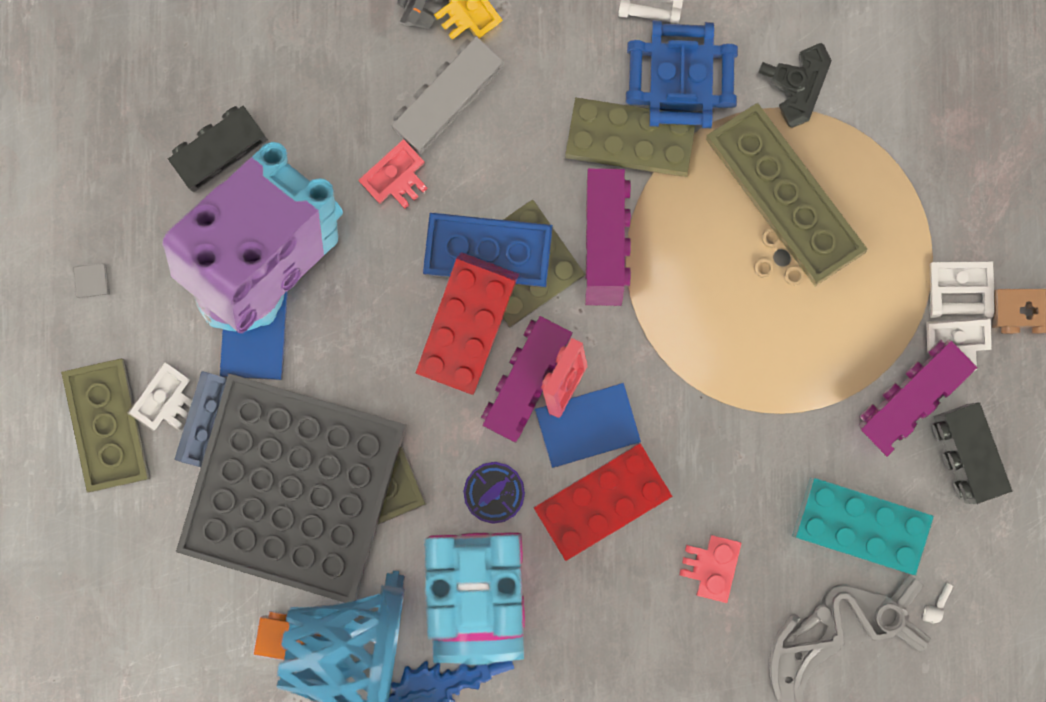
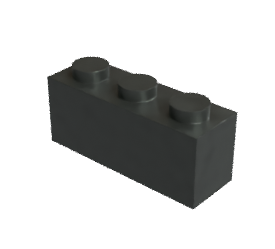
(217, 148)

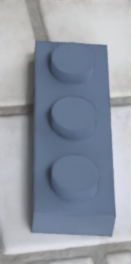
(200, 419)

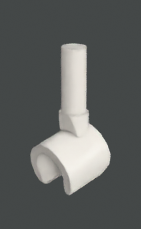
(935, 613)

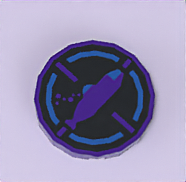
(494, 492)

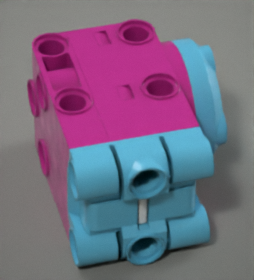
(475, 597)

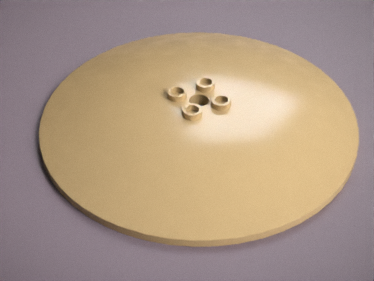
(761, 329)

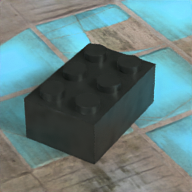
(971, 454)

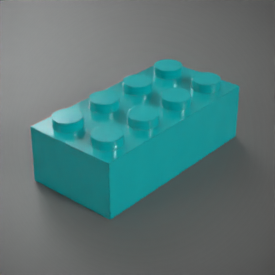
(862, 526)

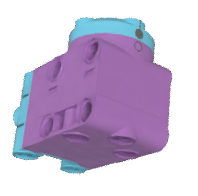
(252, 240)

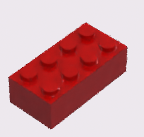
(467, 323)
(602, 501)

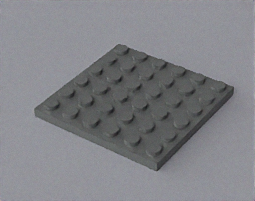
(291, 488)

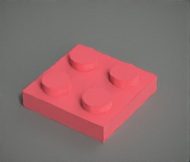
(561, 384)

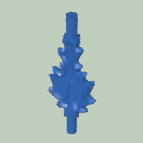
(430, 685)

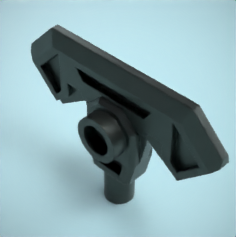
(800, 82)

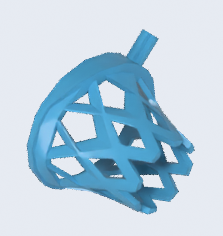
(326, 661)

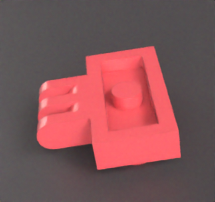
(395, 175)
(713, 567)

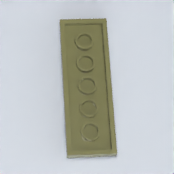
(786, 194)

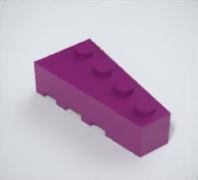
(606, 237)
(523, 385)
(916, 396)

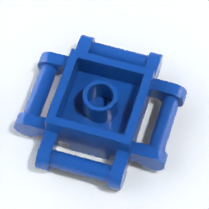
(681, 75)

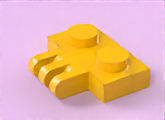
(472, 14)

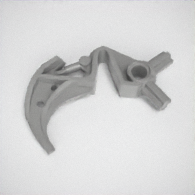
(867, 608)

